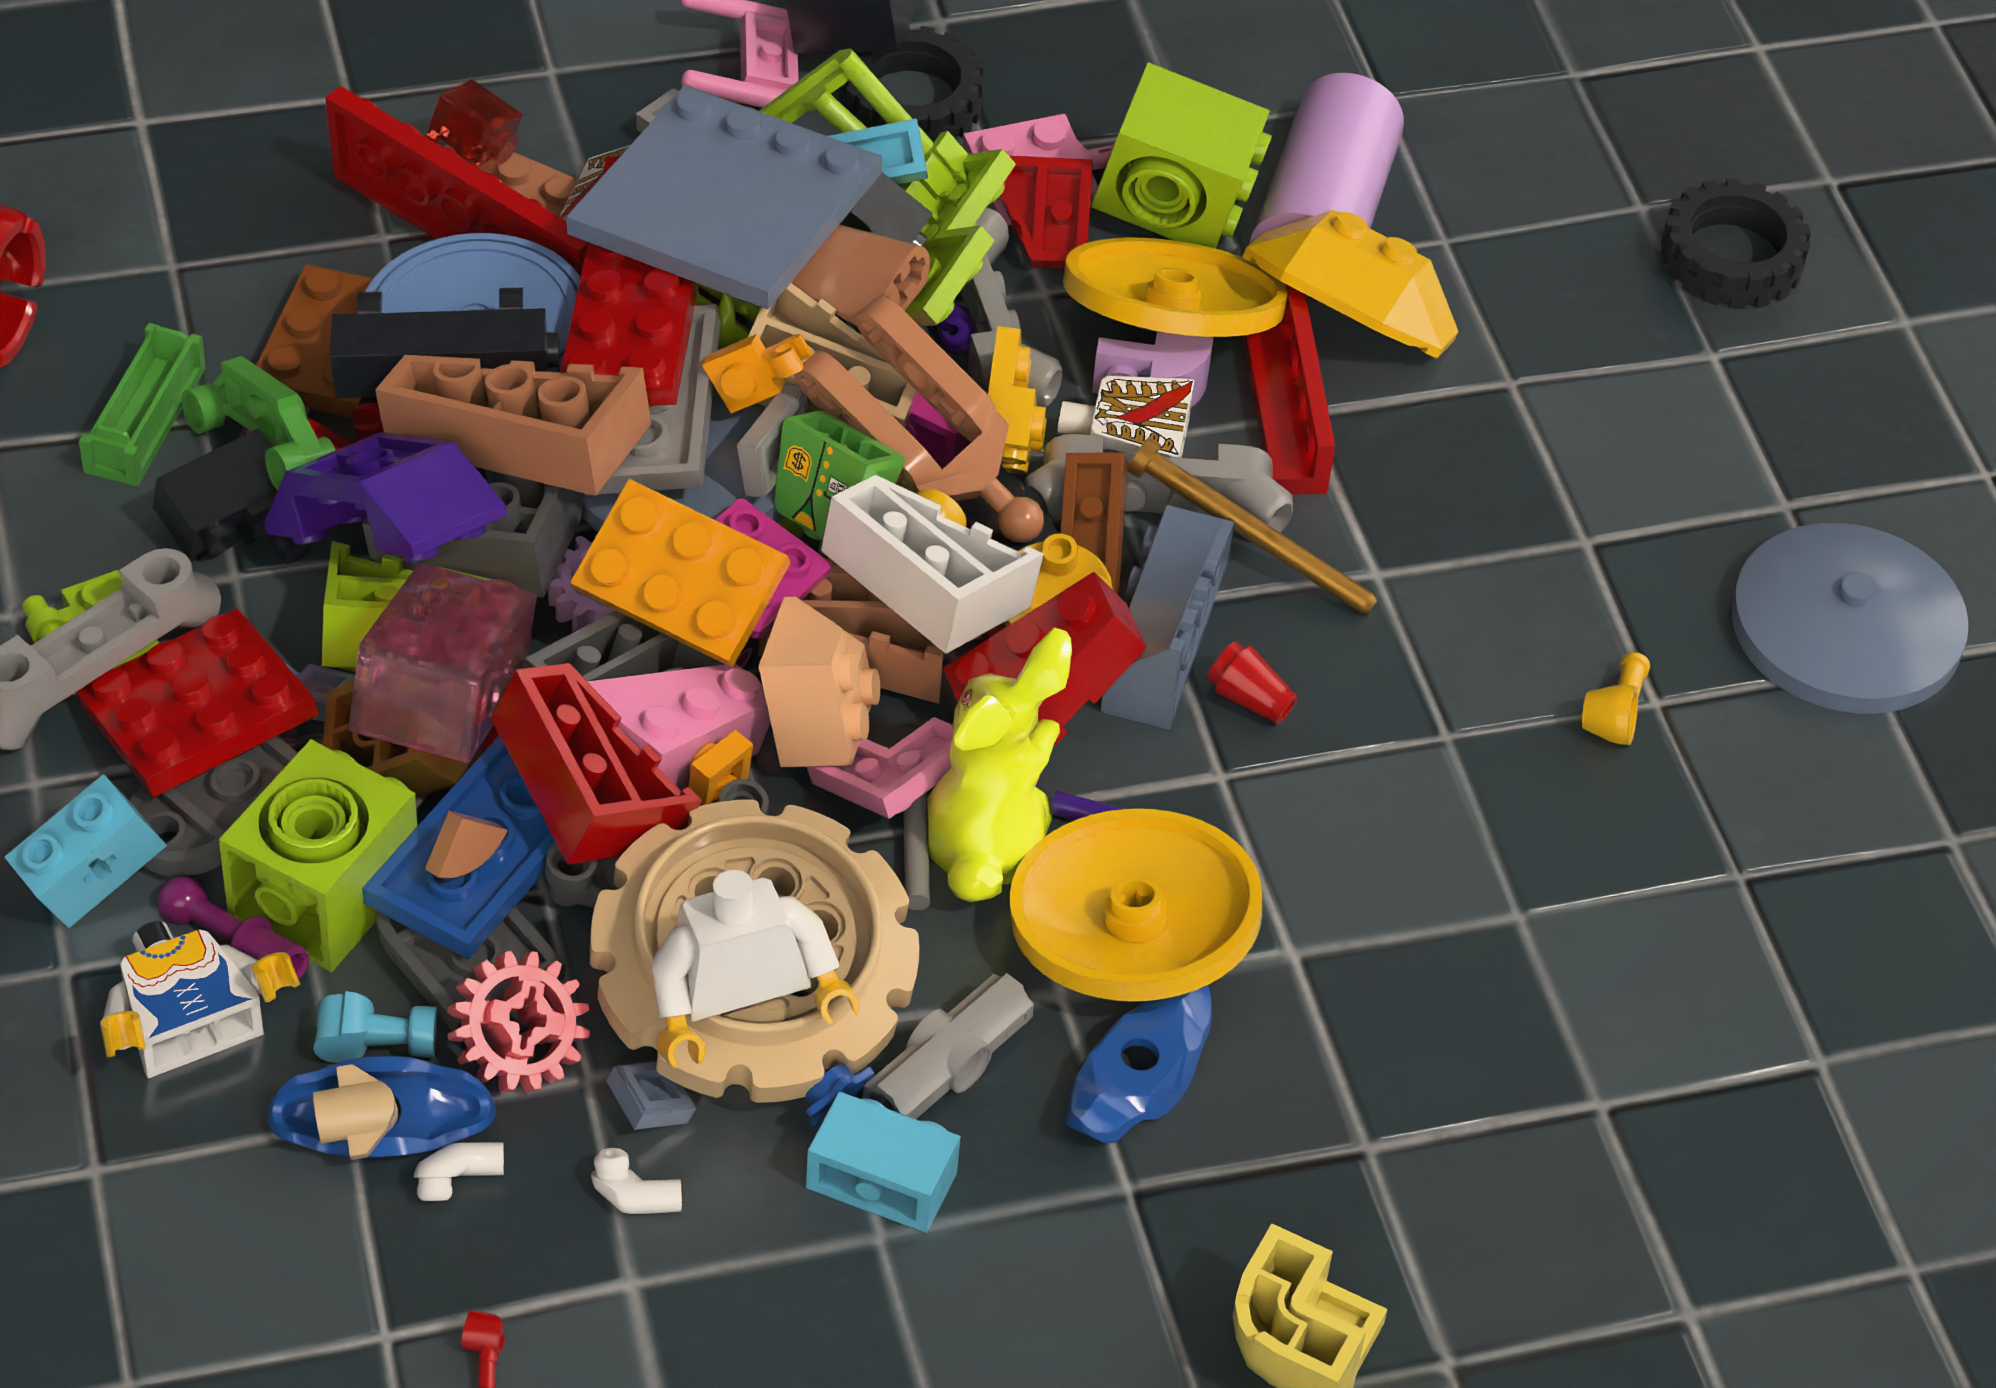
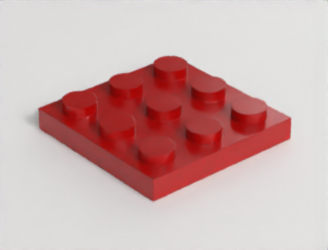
(196, 702)

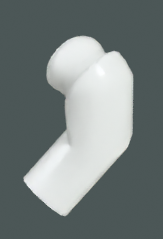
(456, 1160)
(628, 1191)

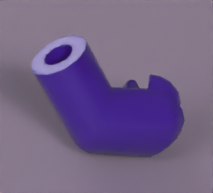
(956, 330)

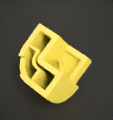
(1295, 1322)

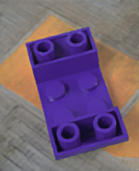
(409, 487)

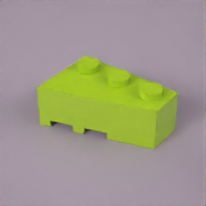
(355, 599)

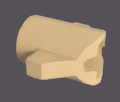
(356, 1111)

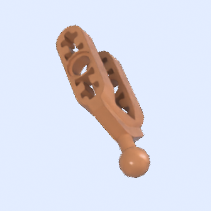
(948, 392)

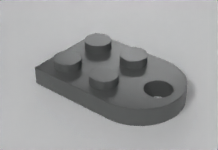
(208, 807)
(438, 970)

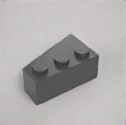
(619, 648)

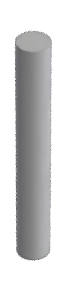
(917, 854)

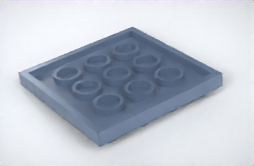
(725, 196)

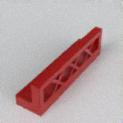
(1291, 400)

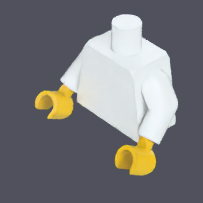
(738, 952)

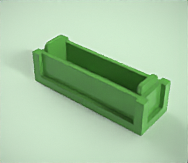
(143, 406)

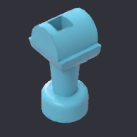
(349, 1026)

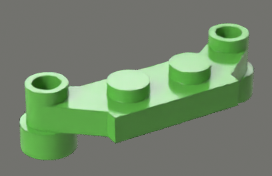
(257, 403)

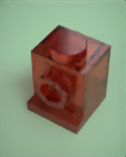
(475, 124)

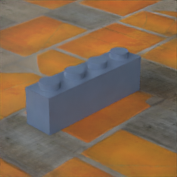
(1171, 609)

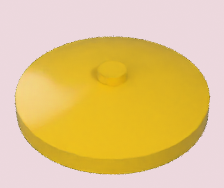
(1174, 287)
(1136, 904)

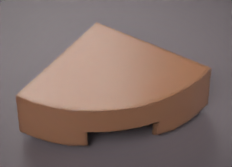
(463, 845)

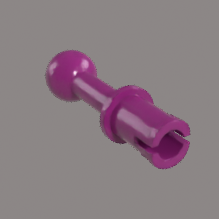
(186, 902)

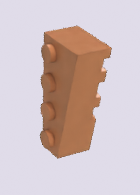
(520, 420)

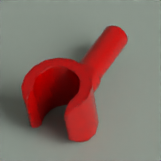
(485, 1335)

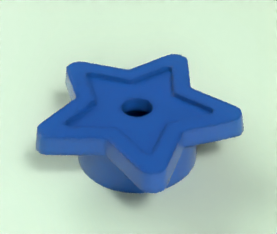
(834, 1081)

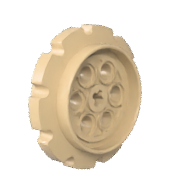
(783, 1042)

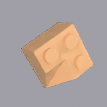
(816, 688)

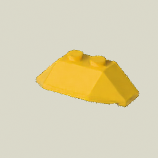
(1361, 276)

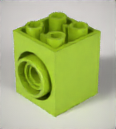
(1183, 159)
(312, 849)

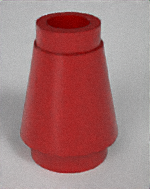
(1251, 682)

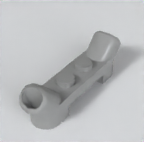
(986, 300)
(1238, 473)
(154, 599)

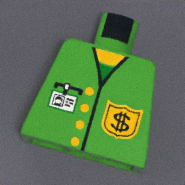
(820, 460)

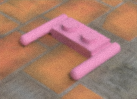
(765, 53)

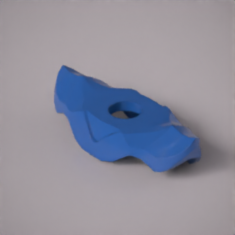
(1113, 1097)
(435, 1104)

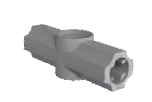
(951, 1047)

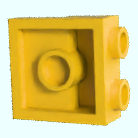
(1015, 400)

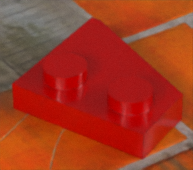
(1049, 206)

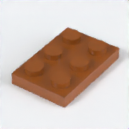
(302, 337)

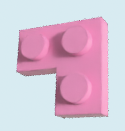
(892, 777)

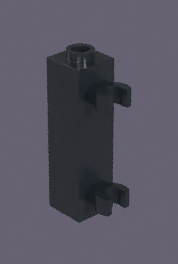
(373, 342)

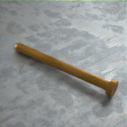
(1249, 526)

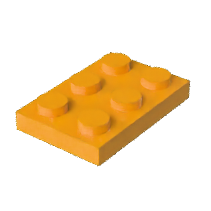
(680, 572)

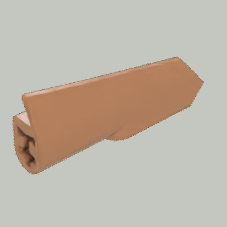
(860, 266)

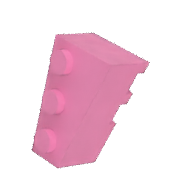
(687, 710)

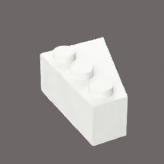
(925, 566)

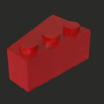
(1101, 641)

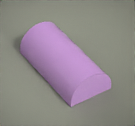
(1334, 152)

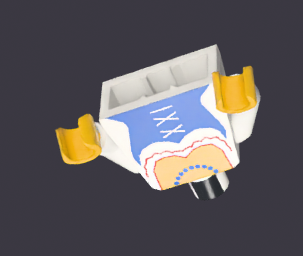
(188, 997)

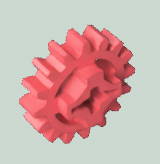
(544, 1025)

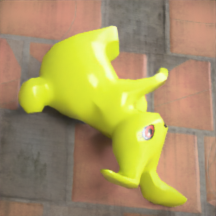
(987, 803)

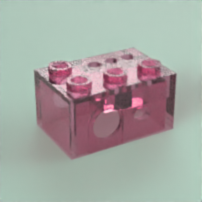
(438, 659)

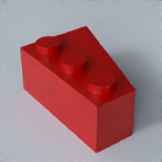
(582, 766)

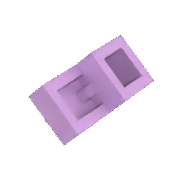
(1169, 358)

